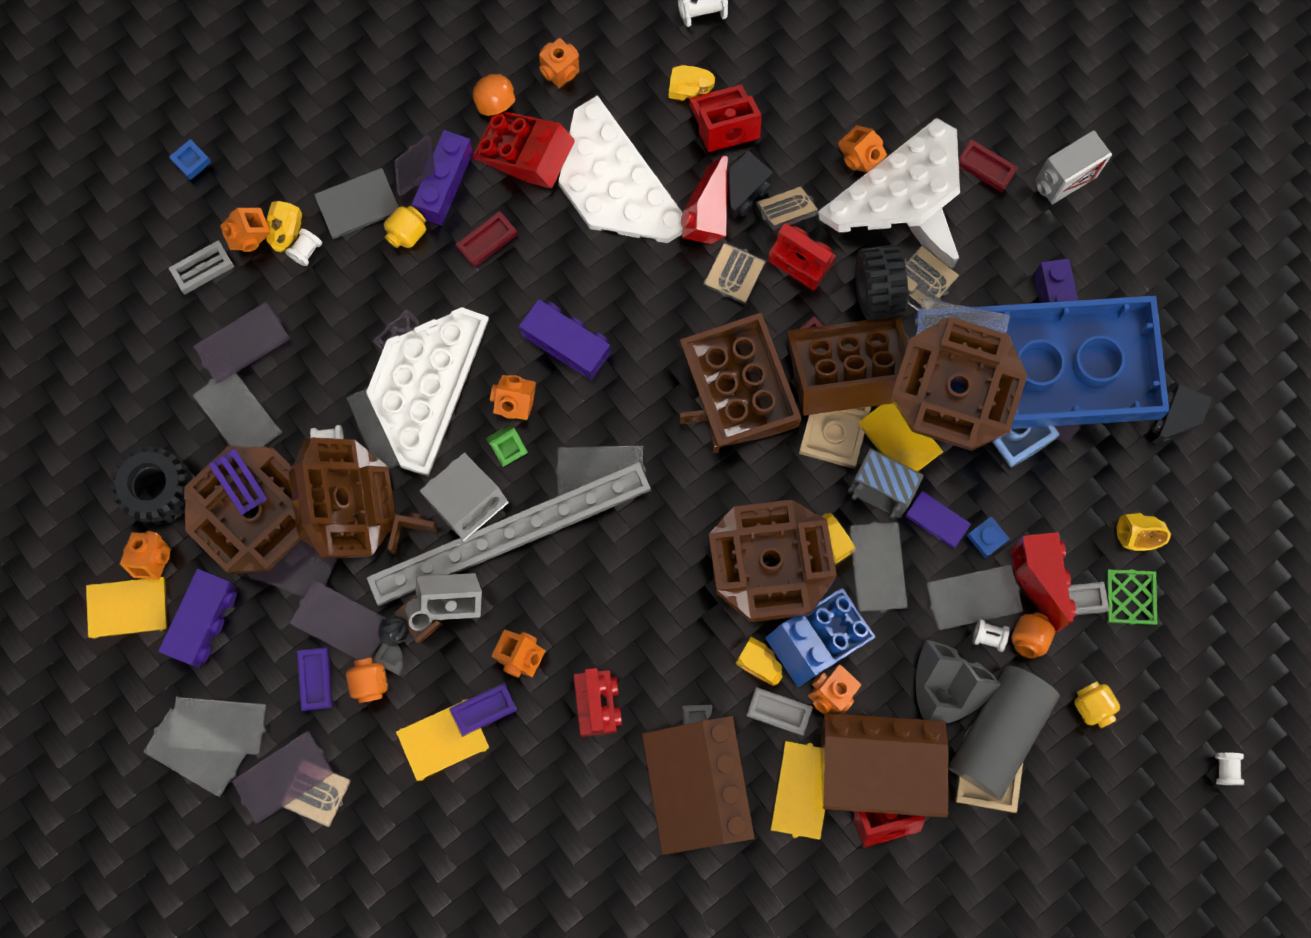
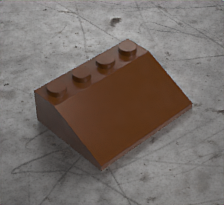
(847, 364)
(741, 381)
(884, 765)
(698, 785)

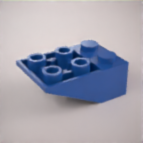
(821, 639)

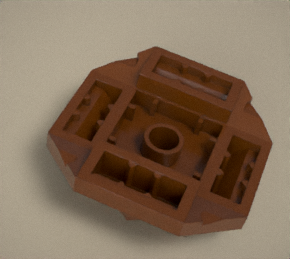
(963, 354)
(341, 498)
(775, 531)
(232, 538)

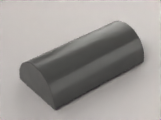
(1004, 731)

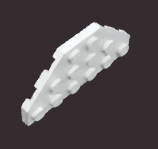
(613, 182)
(903, 186)
(421, 383)

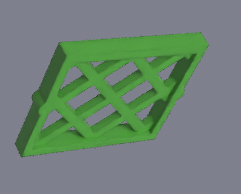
(1121, 606)

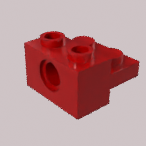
(726, 118)
(817, 255)
(592, 716)
(883, 827)

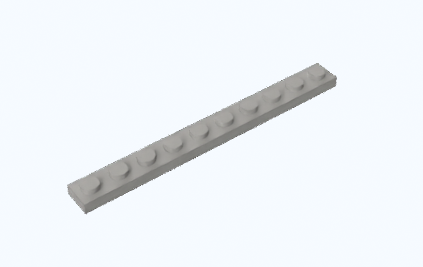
(511, 532)

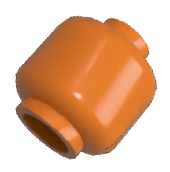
(1033, 635)
(366, 680)

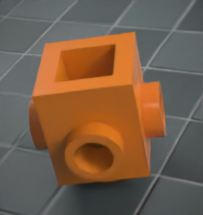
(559, 62)
(862, 149)
(245, 229)
(513, 397)
(145, 555)
(518, 653)
(834, 690)

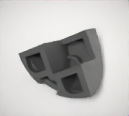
(949, 685)

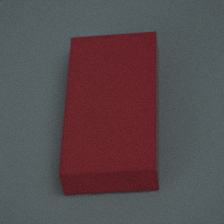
(986, 165)
(486, 239)

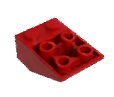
(525, 147)
(1042, 575)

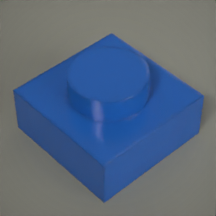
(190, 159)
(988, 537)

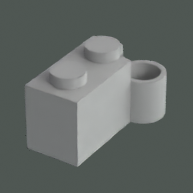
(444, 598)

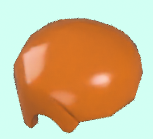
(493, 94)

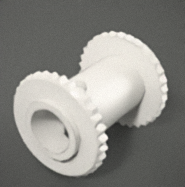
(694, 8)

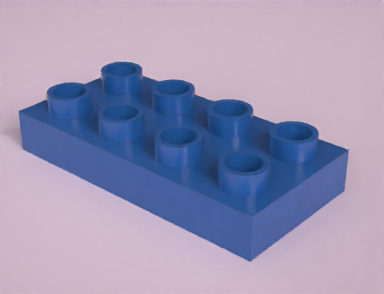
(1087, 361)

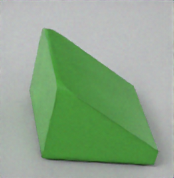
(506, 445)

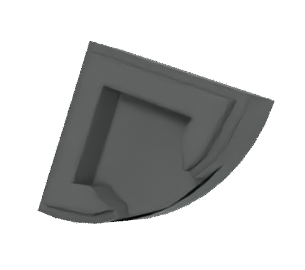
(391, 658)
(696, 713)

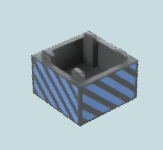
(885, 483)

